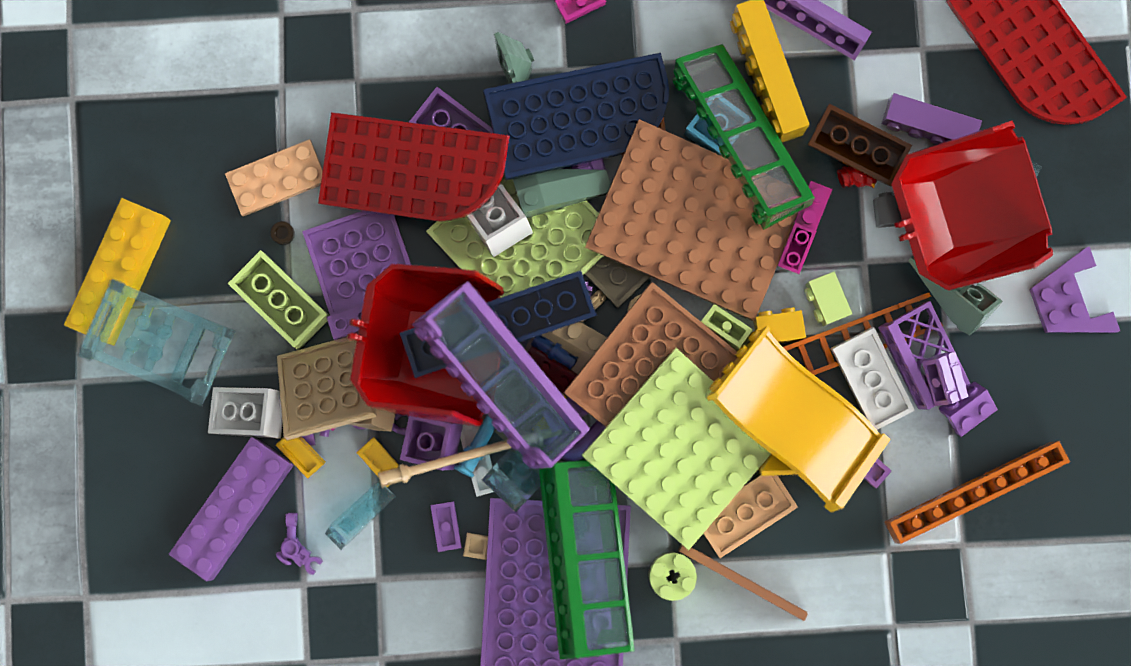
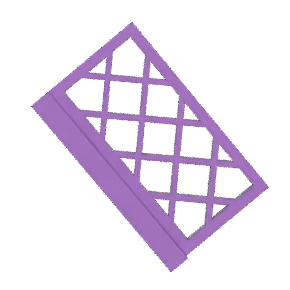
(906, 360)

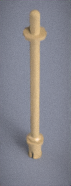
(404, 473)

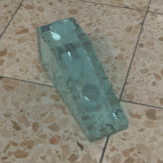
(359, 515)

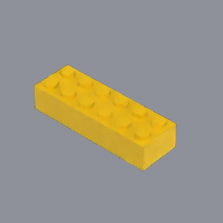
(769, 69)
(122, 256)

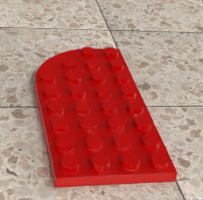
(1040, 58)
(410, 167)

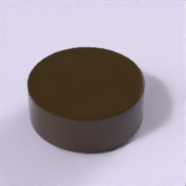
(282, 233)

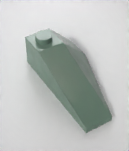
(513, 58)
(559, 189)
(965, 306)

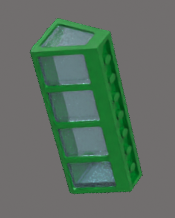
(585, 561)

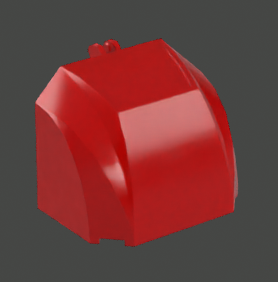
(973, 208)
(380, 359)

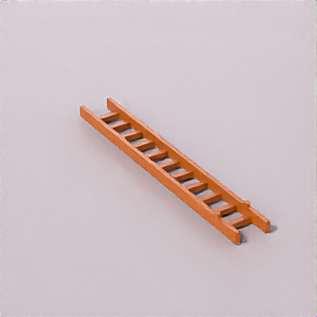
(843, 328)

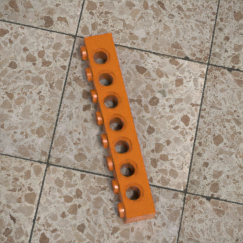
(976, 492)

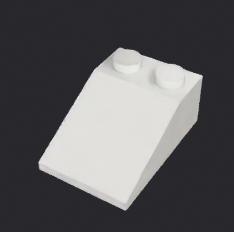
(500, 222)
(246, 412)

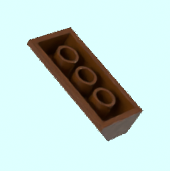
(859, 144)

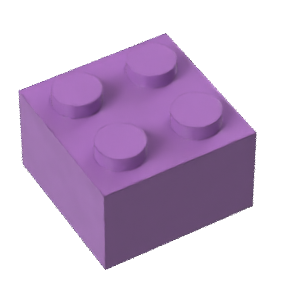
(430, 440)

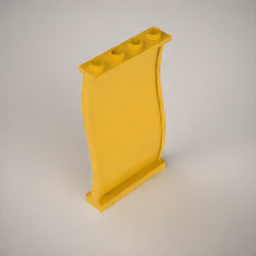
(798, 418)

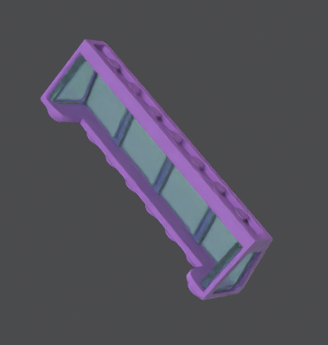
(501, 377)

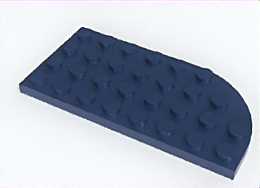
(576, 113)

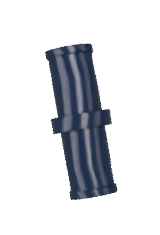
(554, 351)

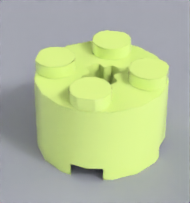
(684, 582)

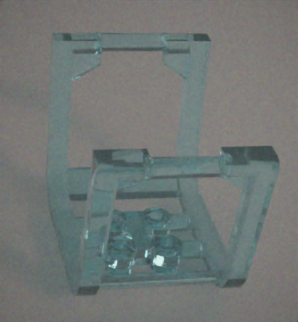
(115, 298)

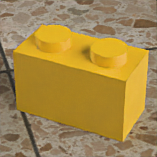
(785, 326)

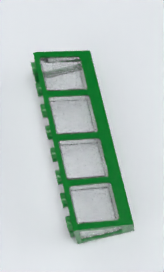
(743, 134)

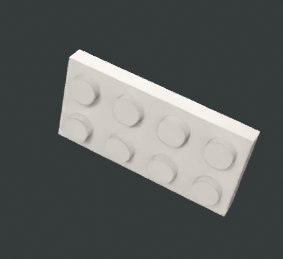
(872, 378)

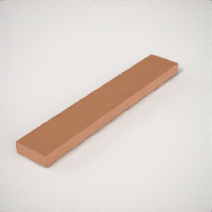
(744, 582)

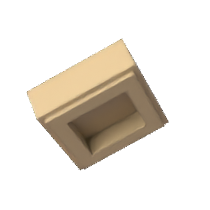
(476, 546)

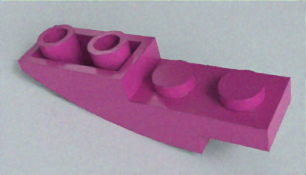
(804, 230)

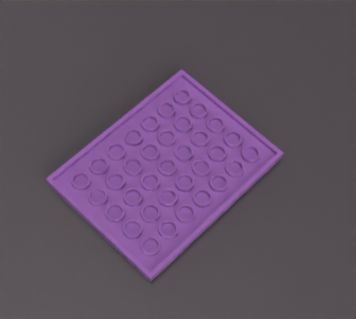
(518, 590)

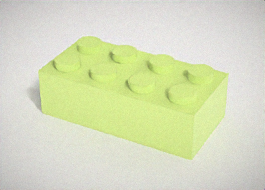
(279, 300)

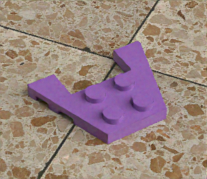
(1062, 304)

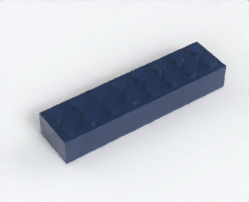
(522, 313)

